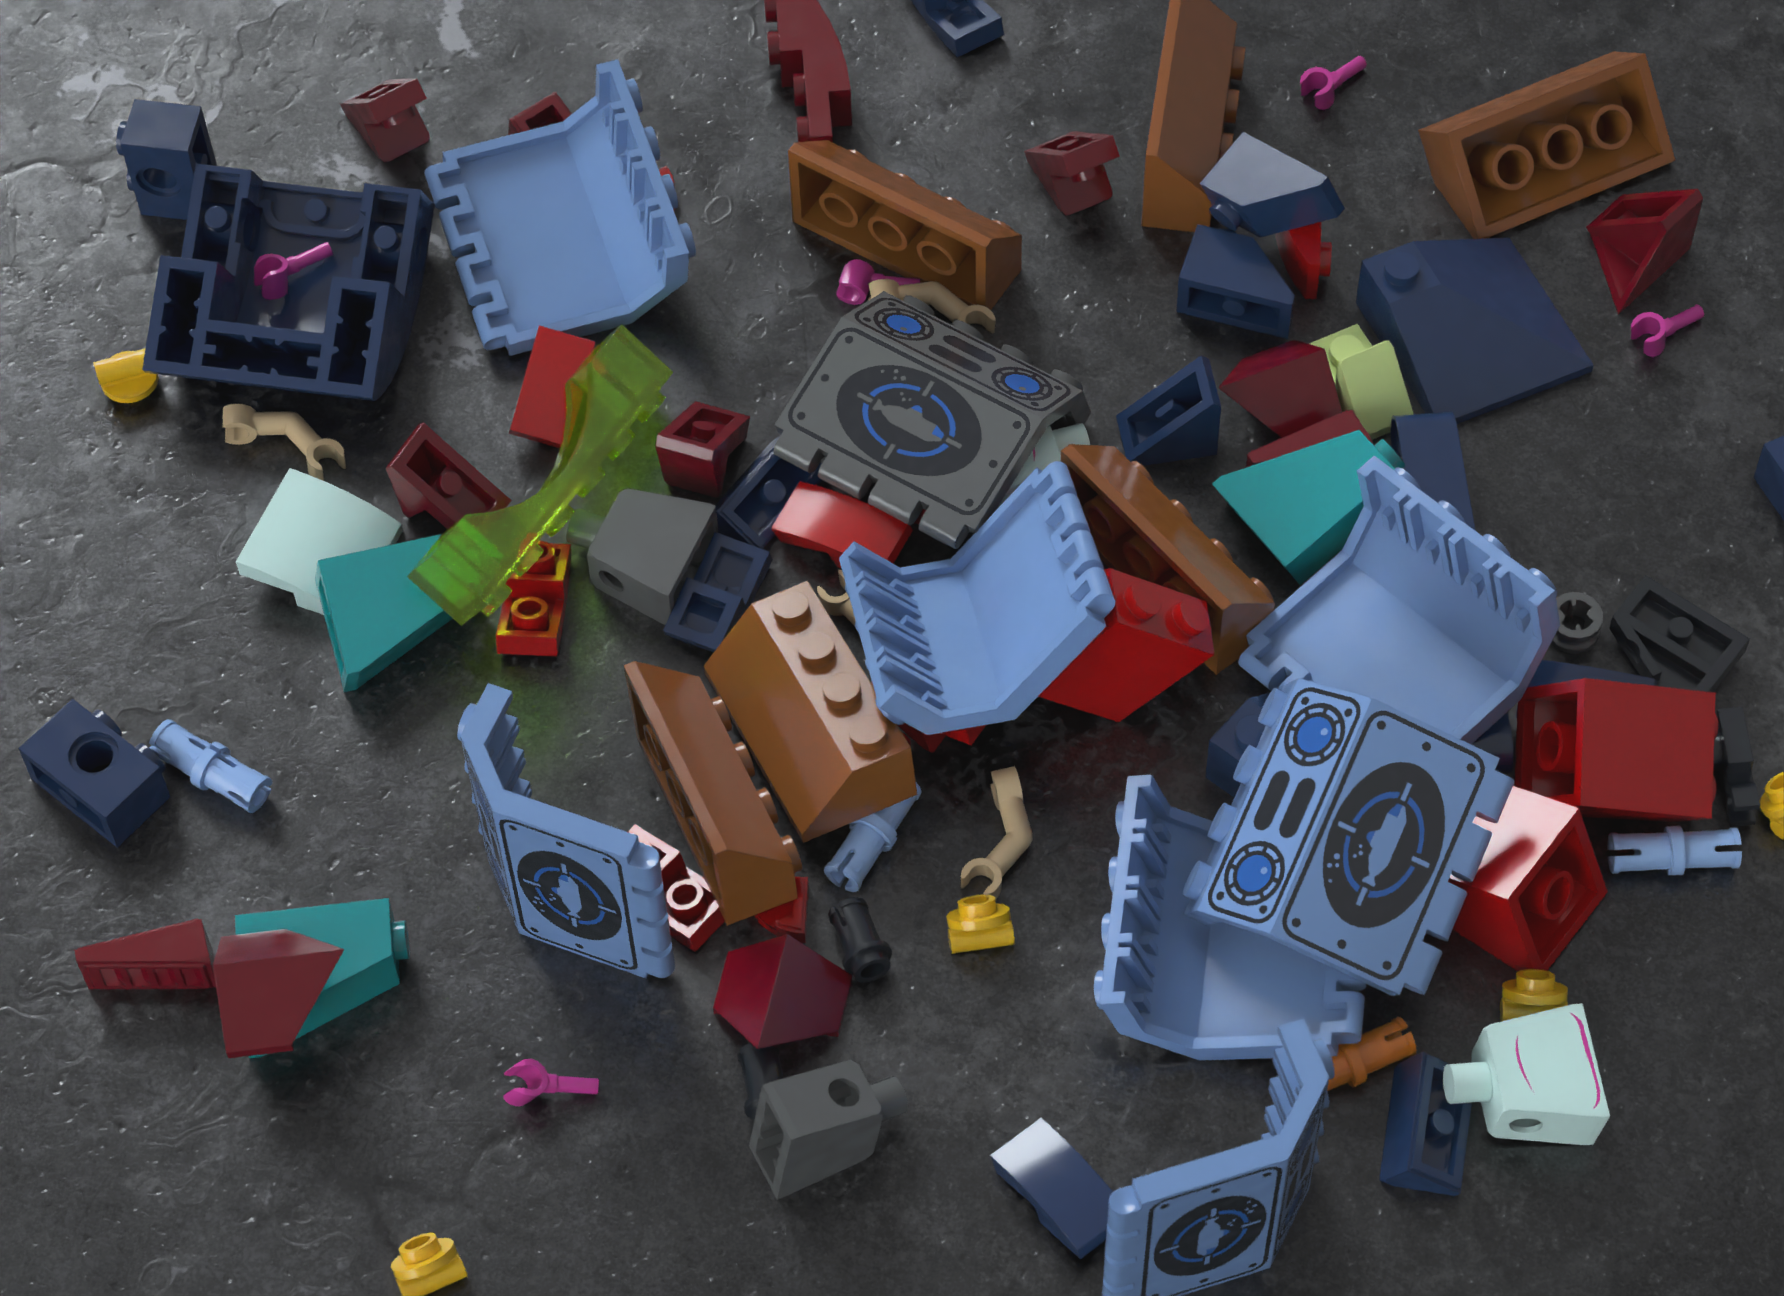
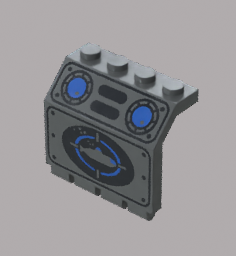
(922, 415)

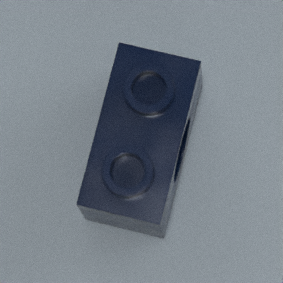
(161, 154)
(109, 800)

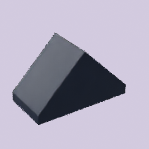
(1174, 418)

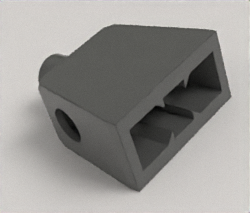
(645, 547)
(820, 1123)

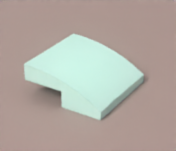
(308, 524)

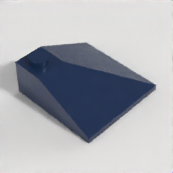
(1467, 324)

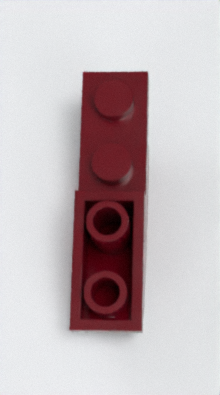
(811, 64)

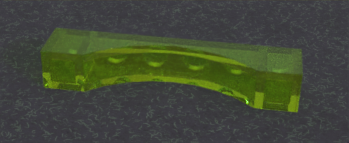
(481, 551)

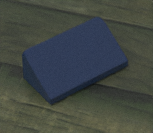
(759, 496)
(1423, 1131)

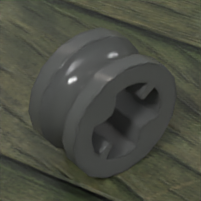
(1586, 608)

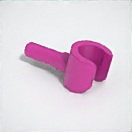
(1328, 81)
(273, 270)
(855, 279)
(1654, 324)
(540, 1082)

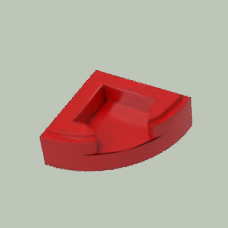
(791, 916)

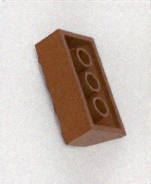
(1190, 113)
(1549, 143)
(901, 223)
(1158, 542)
(809, 714)
(712, 791)

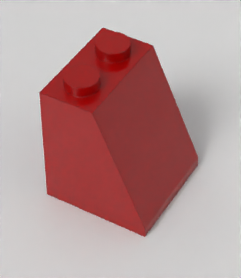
(1145, 648)
(1619, 749)
(1531, 883)

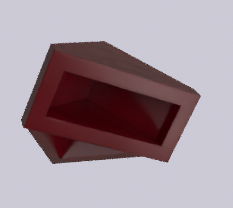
(1643, 238)
(1285, 387)
(269, 988)
(782, 992)

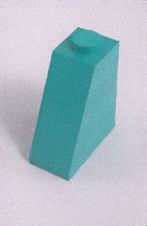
(1305, 499)
(375, 608)
(370, 955)

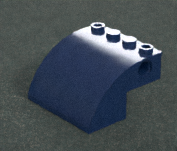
(342, 316)

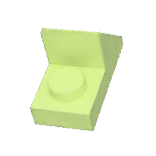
(1366, 378)

